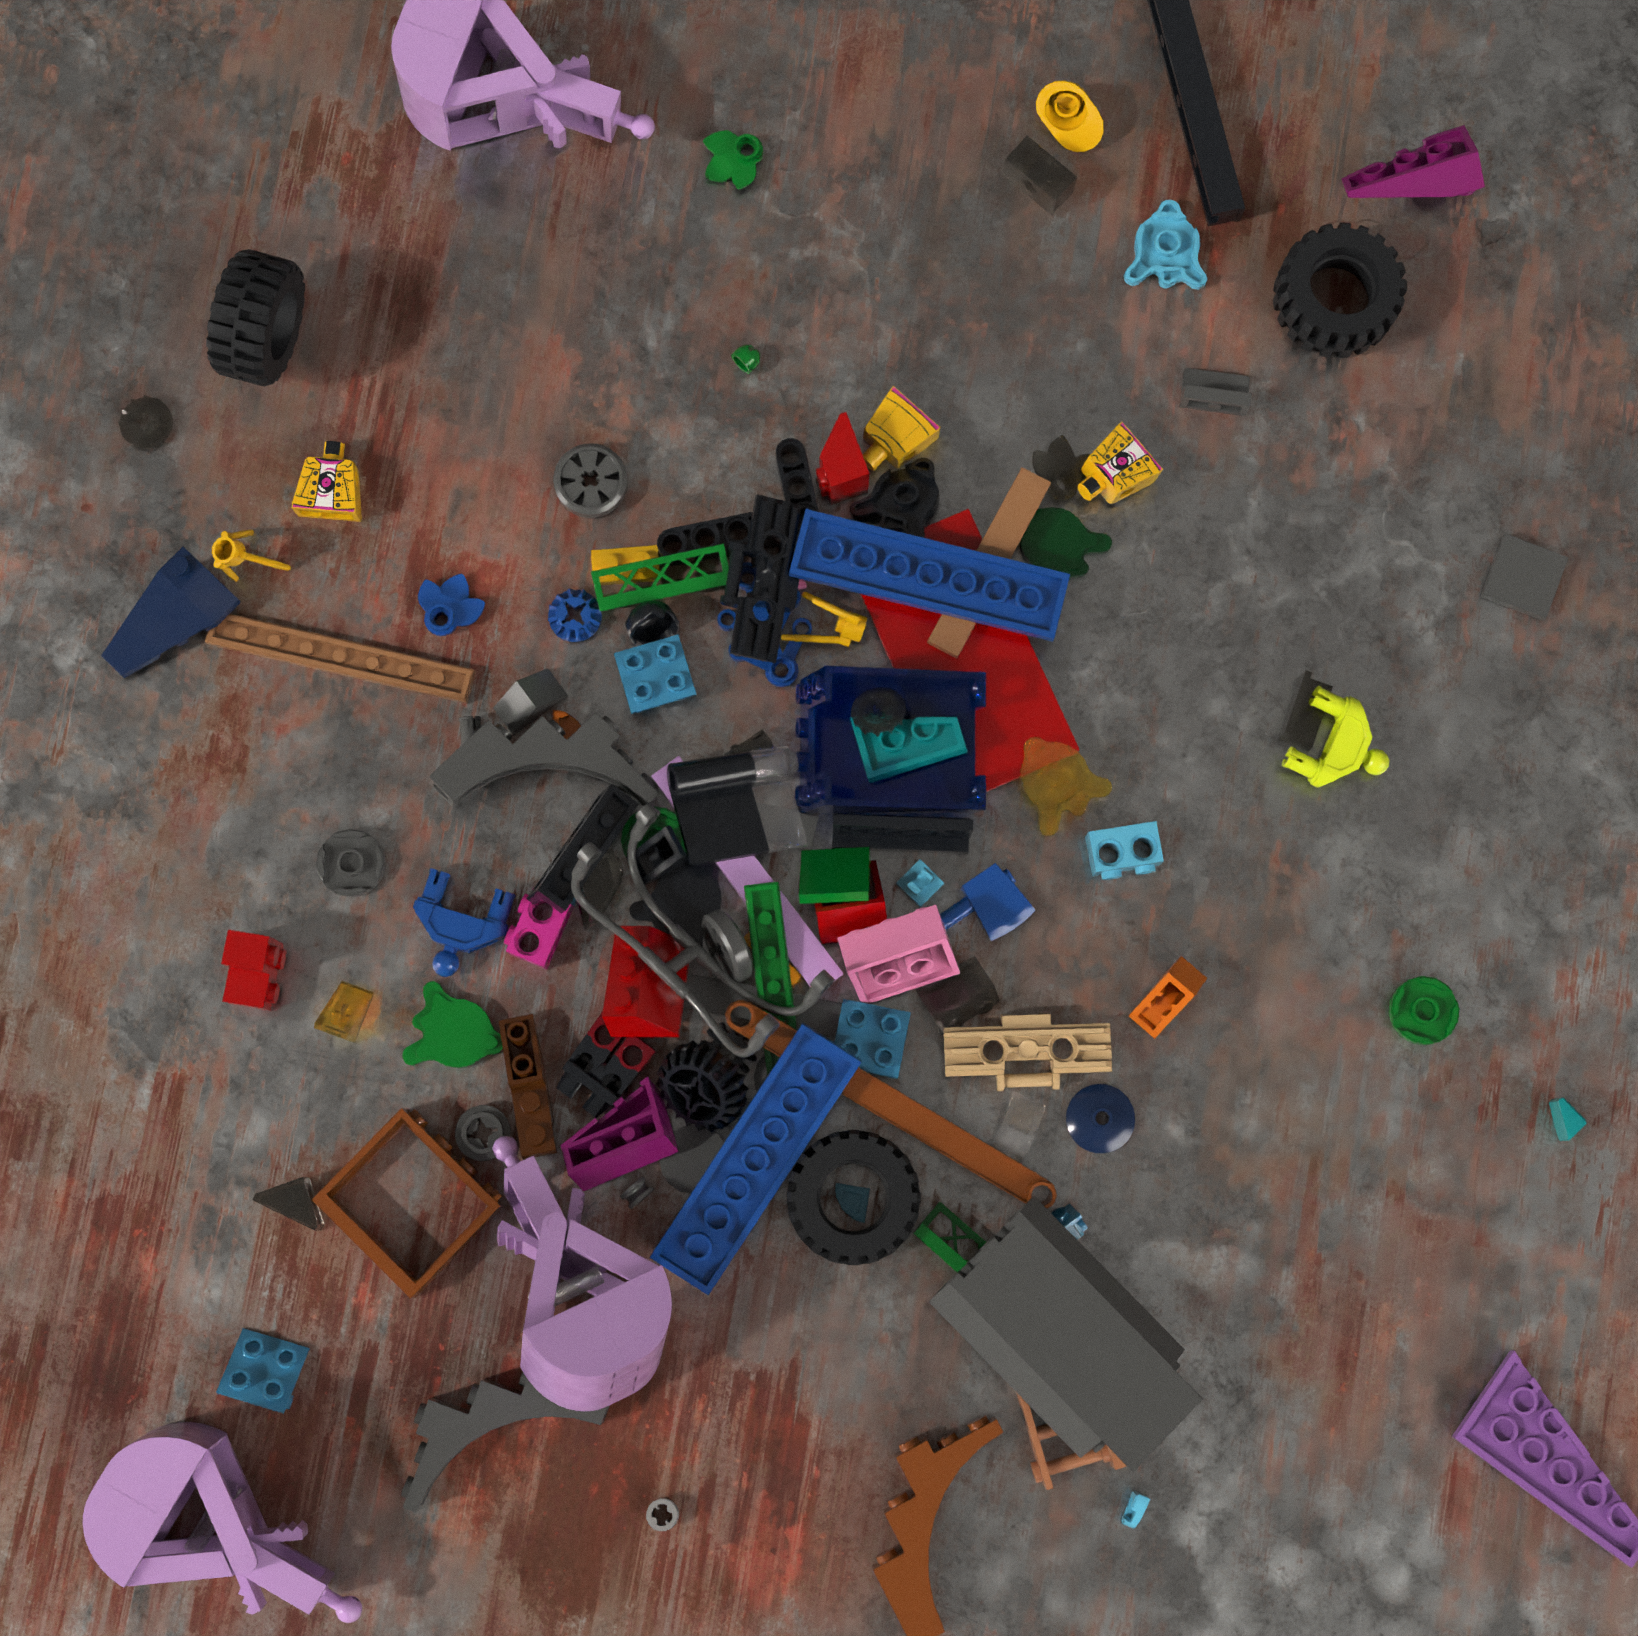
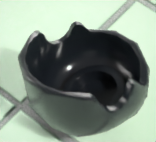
(651, 622)

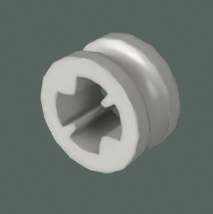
(671, 1508)

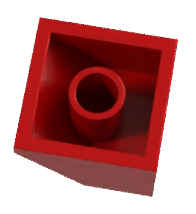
(841, 465)
(843, 917)

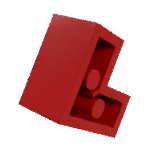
(252, 969)

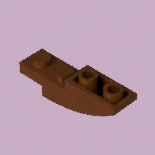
(528, 1086)

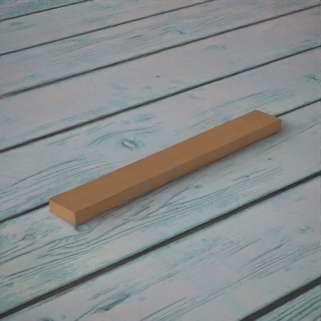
(343, 657)

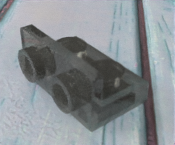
(959, 996)

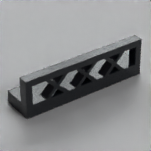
(600, 826)

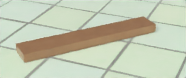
(1000, 540)

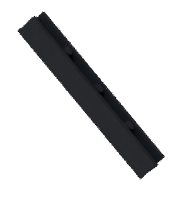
(1197, 111)

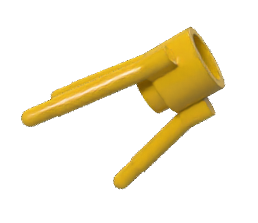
(232, 552)
(848, 624)

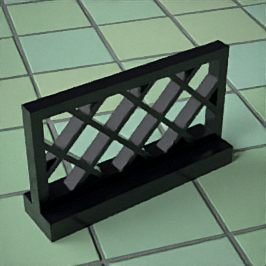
(902, 833)

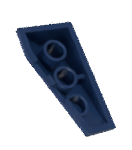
(173, 607)

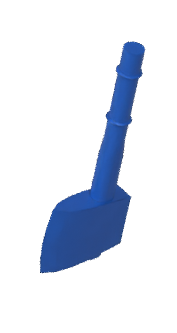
(993, 900)

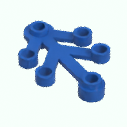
(790, 652)

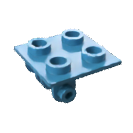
(655, 674)
(873, 1036)
(263, 1371)

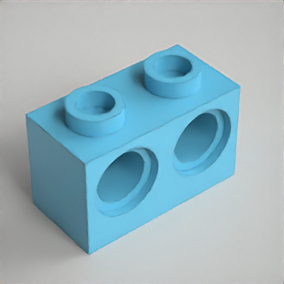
(1121, 841)

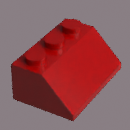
(635, 996)

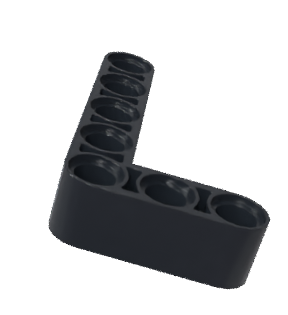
(721, 528)

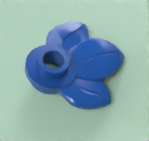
(449, 600)

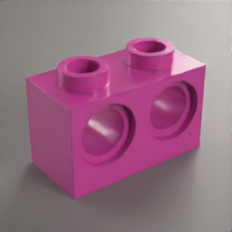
(548, 932)

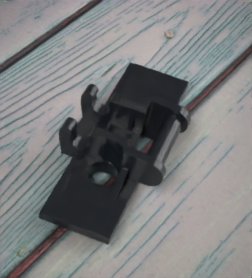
(772, 582)

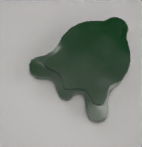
(1061, 541)

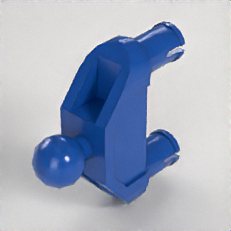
(459, 930)

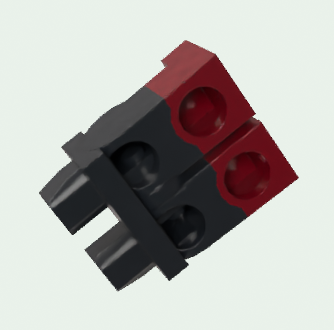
(604, 1076)

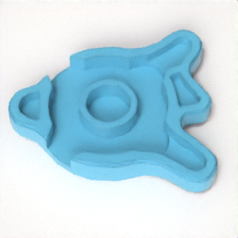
(1167, 248)

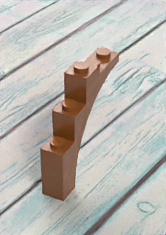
(929, 1473)

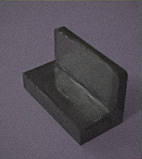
(1302, 719)

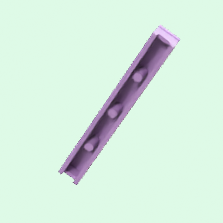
(803, 947)

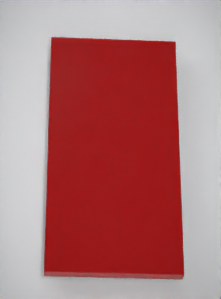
(1017, 689)

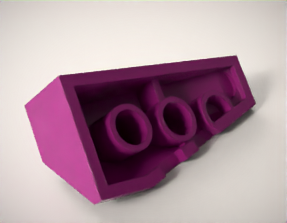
(1440, 168)

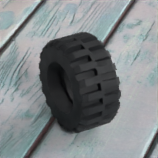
(1354, 252)
(255, 317)
(901, 1203)

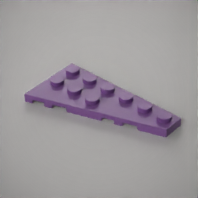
(1536, 1449)

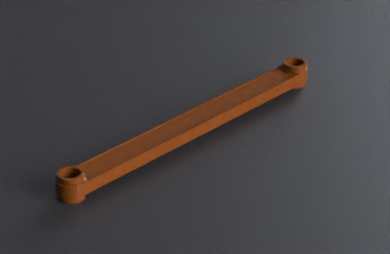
(916, 1119)

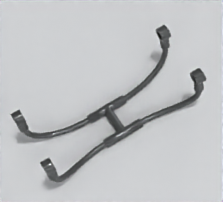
(692, 950)

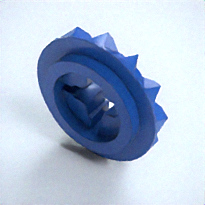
(573, 630)

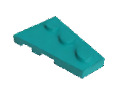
(909, 746)

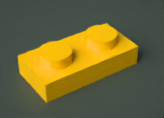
(618, 556)

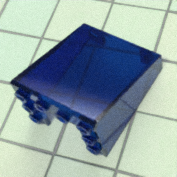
(831, 761)

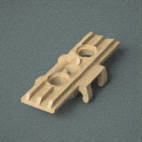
(1024, 1040)

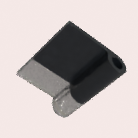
(736, 805)

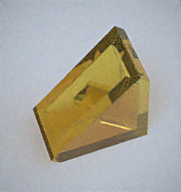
(345, 1012)

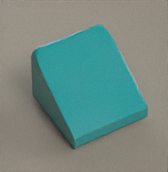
(1566, 1119)

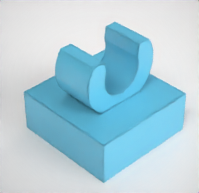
(920, 883)

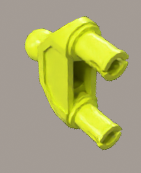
(1345, 746)

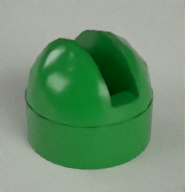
(746, 358)

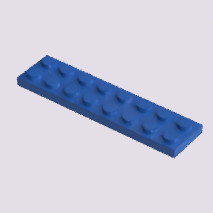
(929, 575)
(755, 1158)

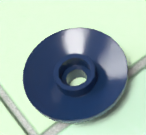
(1082, 1118)

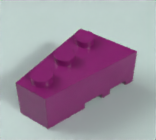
(621, 1140)

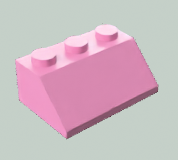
(898, 955)

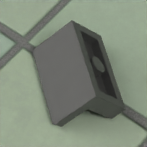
(1215, 392)

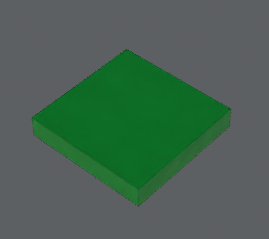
(834, 875)

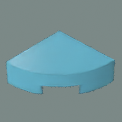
(853, 1200)
(1135, 1509)

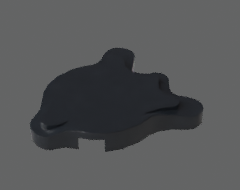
(902, 499)
(684, 897)

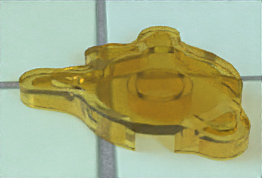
(1057, 781)

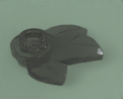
(1062, 465)

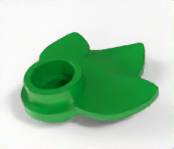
(729, 161)

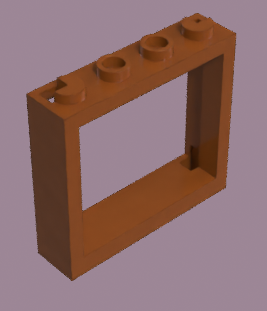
(366, 1241)

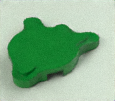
(453, 1031)

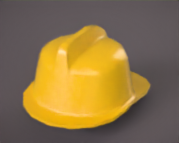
(1070, 115)

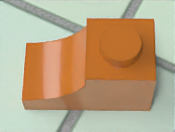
(1168, 997)

